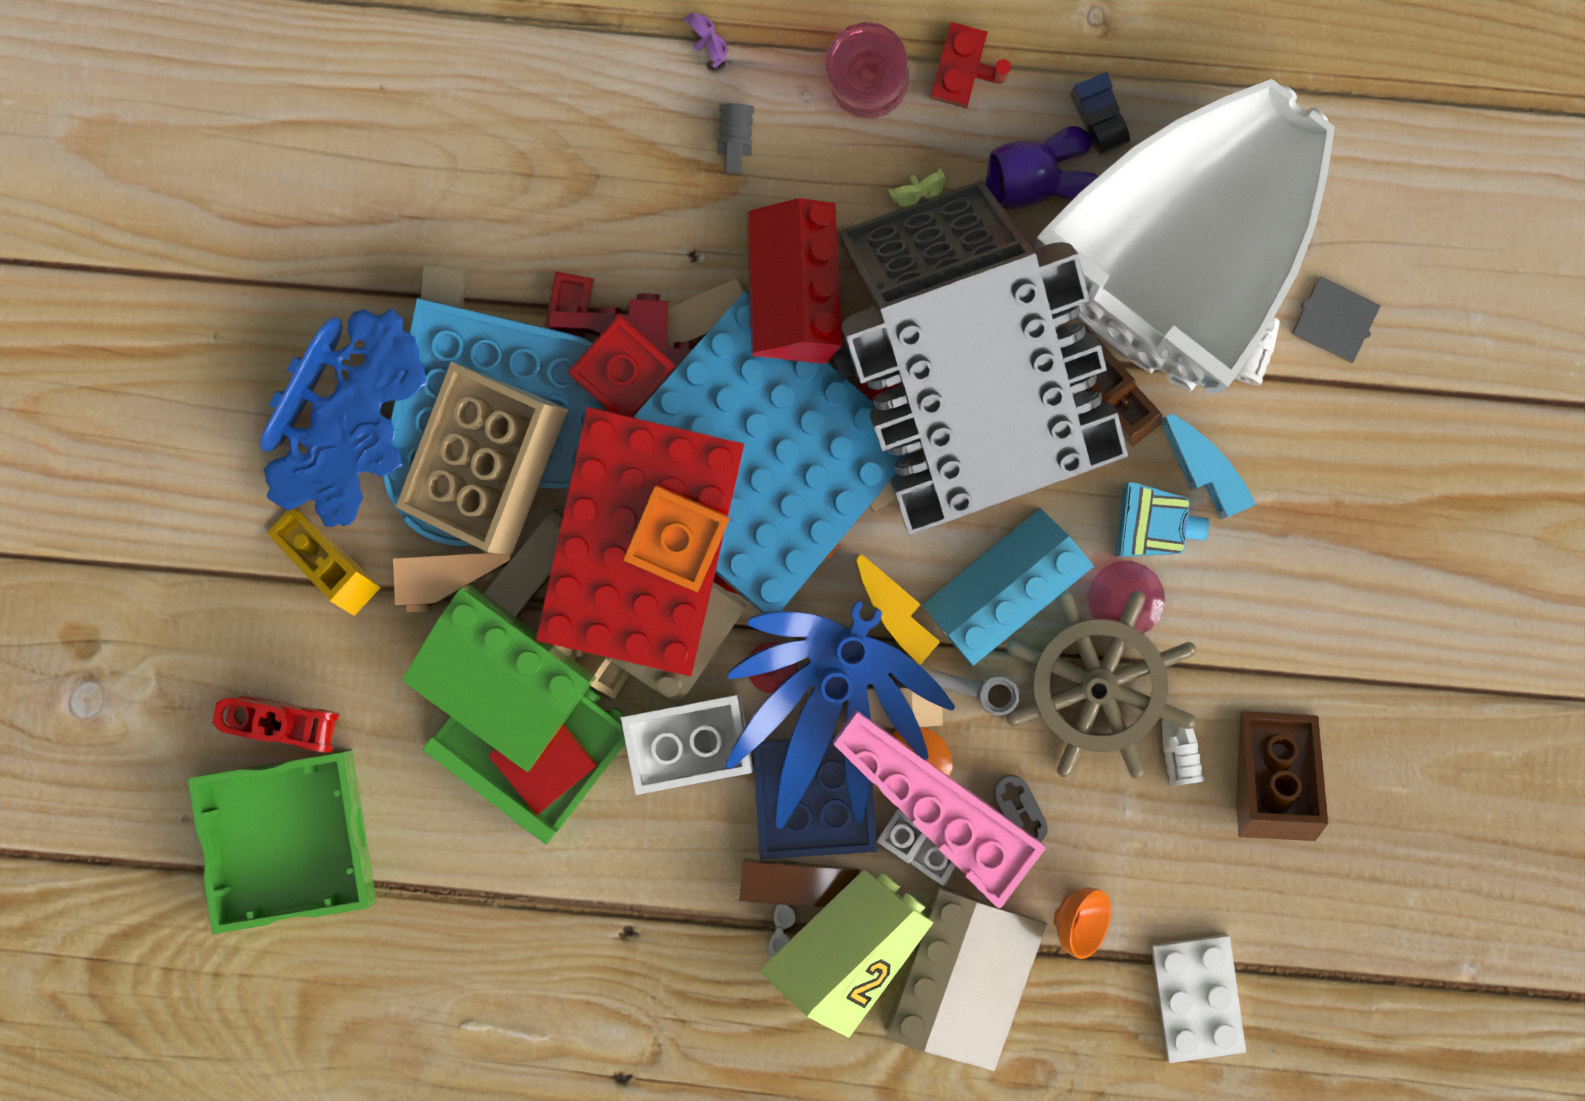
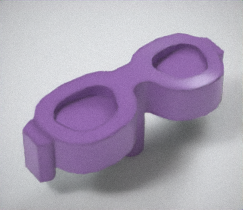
(705, 28)

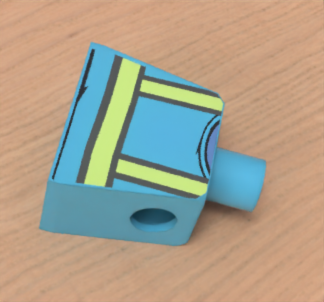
(1155, 523)

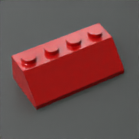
(794, 281)

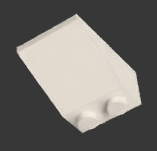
(684, 744)

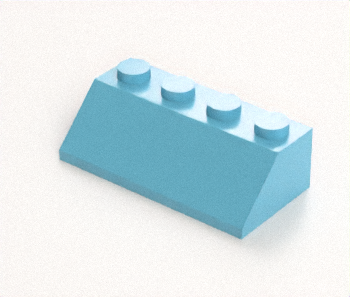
(1007, 586)

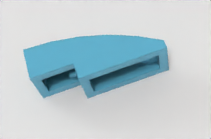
(1207, 466)

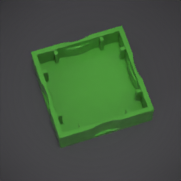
(282, 841)

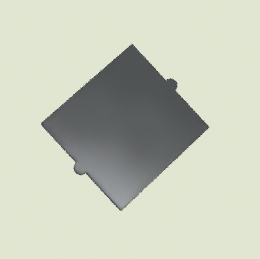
(1336, 319)

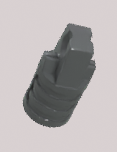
(735, 135)

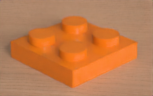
(676, 538)

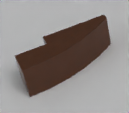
(1135, 411)
(793, 882)

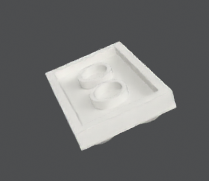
(1198, 998)

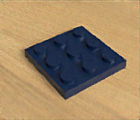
(824, 815)

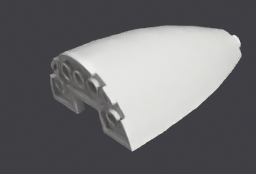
(1200, 233)

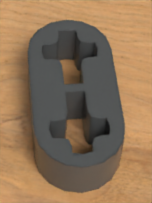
(1027, 801)

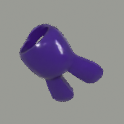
(1033, 171)

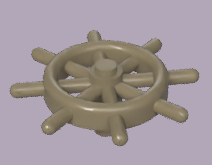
(1101, 684)

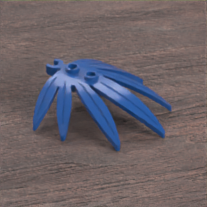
(839, 669)

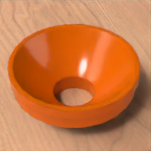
(1083, 921)

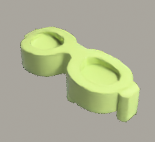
(910, 194)

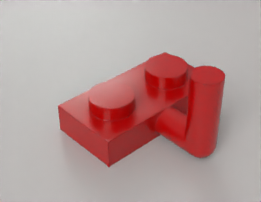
(962, 64)

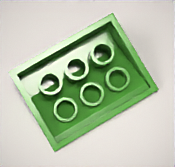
(497, 677)

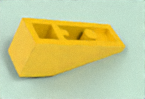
(323, 561)

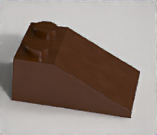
(1280, 777)

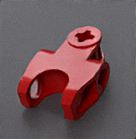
(300, 726)

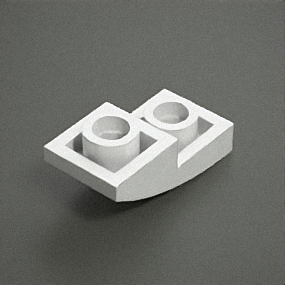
(916, 848)

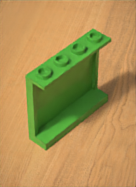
(468, 759)

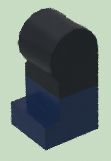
(1100, 113)

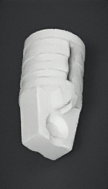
(1255, 366)
(1181, 754)

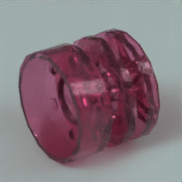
(872, 49)

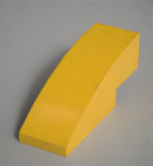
(896, 611)

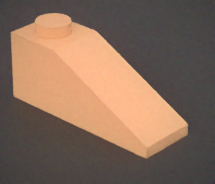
(438, 578)

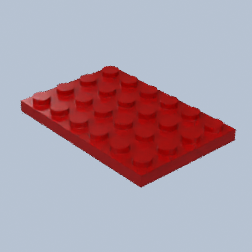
(594, 595)

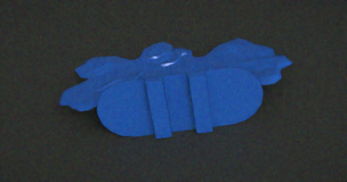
(347, 426)

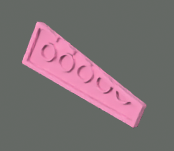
(963, 827)

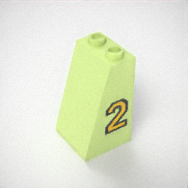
(849, 952)

